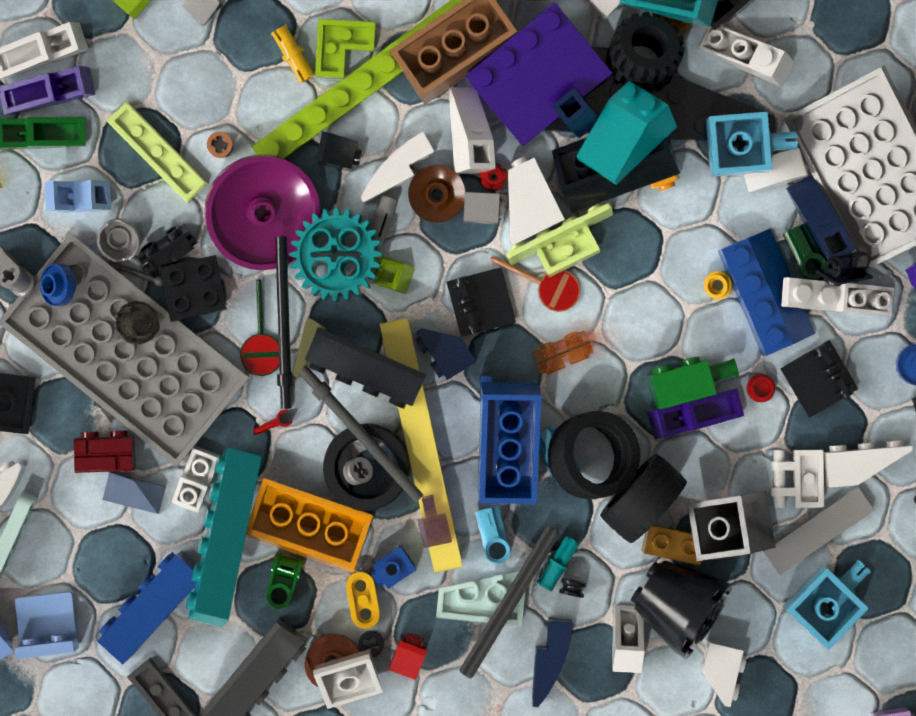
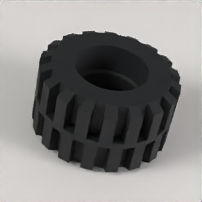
(651, 33)

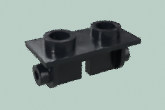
(157, 253)
(846, 269)

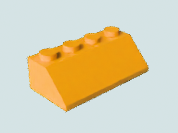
(308, 525)

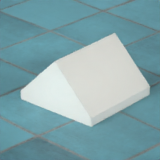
(347, 679)

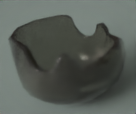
(137, 323)

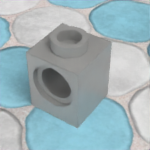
(483, 208)

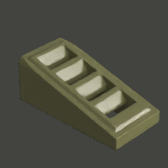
(308, 334)

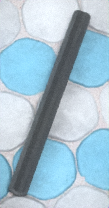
(509, 602)

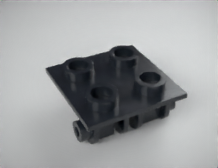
(193, 288)
(481, 302)
(819, 378)

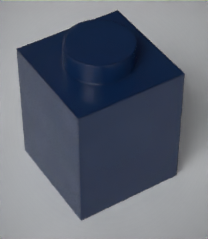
(576, 112)

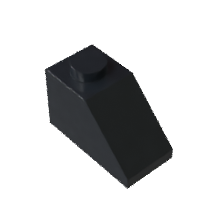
(338, 152)

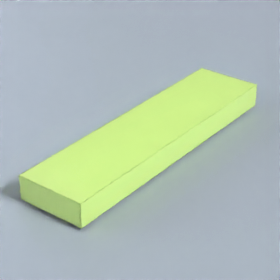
(157, 152)

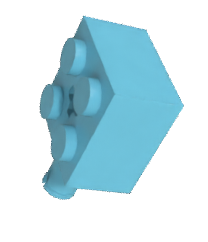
(751, 130)
(843, 605)

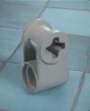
(15, 276)

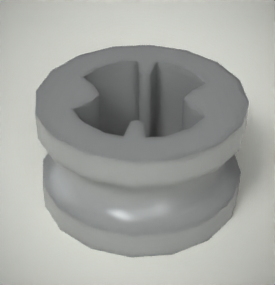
(353, 477)

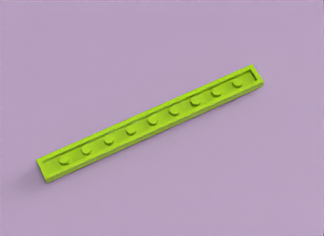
(339, 98)

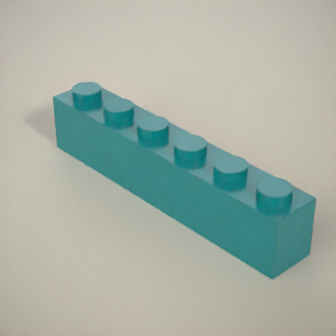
(224, 537)

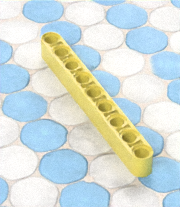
(421, 443)

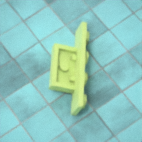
(564, 245)

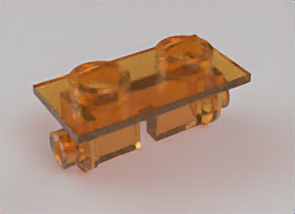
(574, 346)

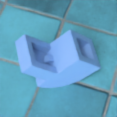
(77, 196)

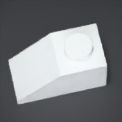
(627, 640)

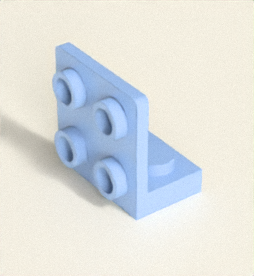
(46, 625)

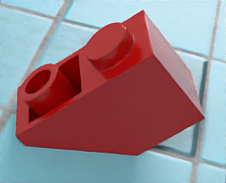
(409, 655)

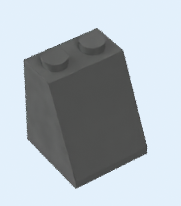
(731, 526)

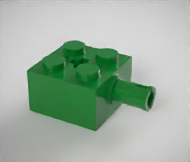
(688, 382)

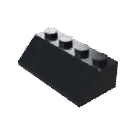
(586, 187)
(365, 367)

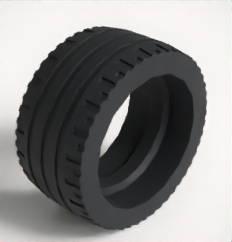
(624, 447)
(341, 491)
(645, 499)

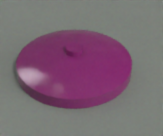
(255, 203)

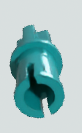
(558, 563)

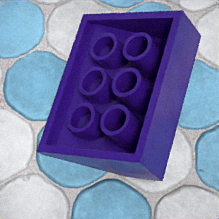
(537, 71)

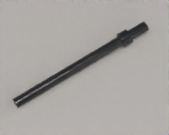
(285, 378)

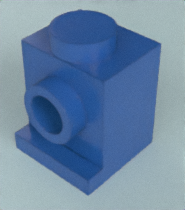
(397, 557)

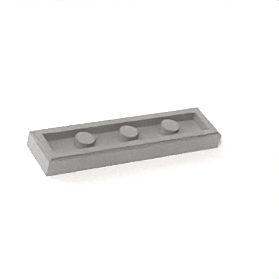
(818, 530)

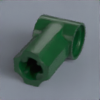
(803, 249)

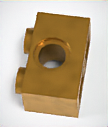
(670, 544)

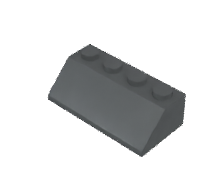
(257, 671)

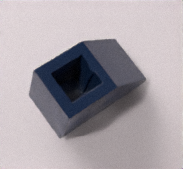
(447, 350)

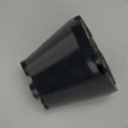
(680, 604)

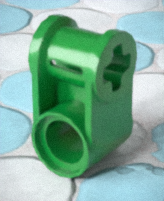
(283, 578)

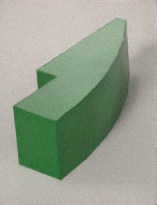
(42, 133)

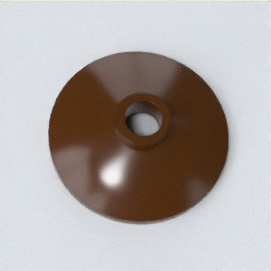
(425, 183)

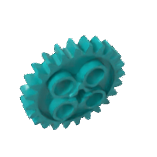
(337, 229)

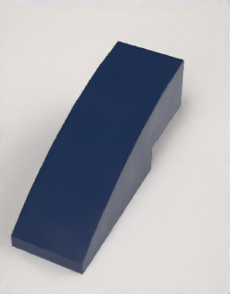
(550, 659)

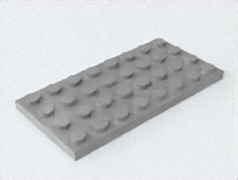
(157, 389)

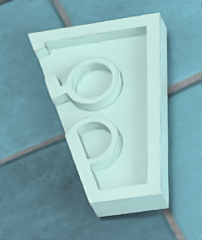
(478, 600)

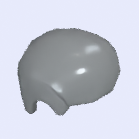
(119, 240)

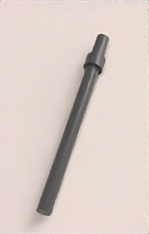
(322, 390)

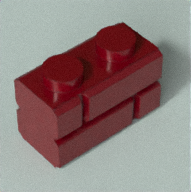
(104, 453)

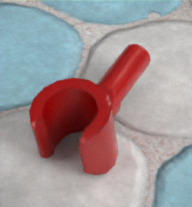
(272, 424)

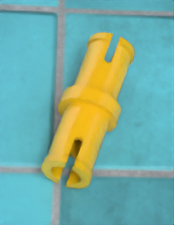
(292, 54)

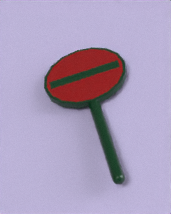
(260, 351)

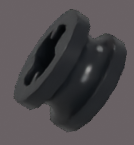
(572, 587)
(367, 635)

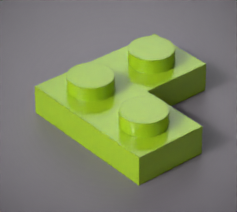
(336, 38)

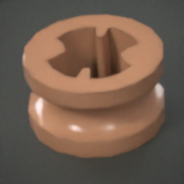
(213, 150)

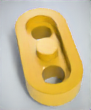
(362, 599)

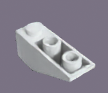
(748, 55)
(470, 132)
(855, 466)

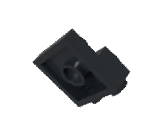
(16, 402)

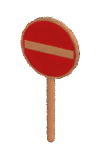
(556, 293)

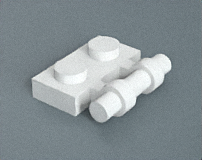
(807, 478)

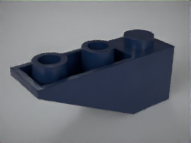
(820, 219)

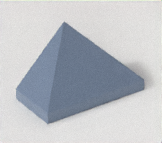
(133, 492)

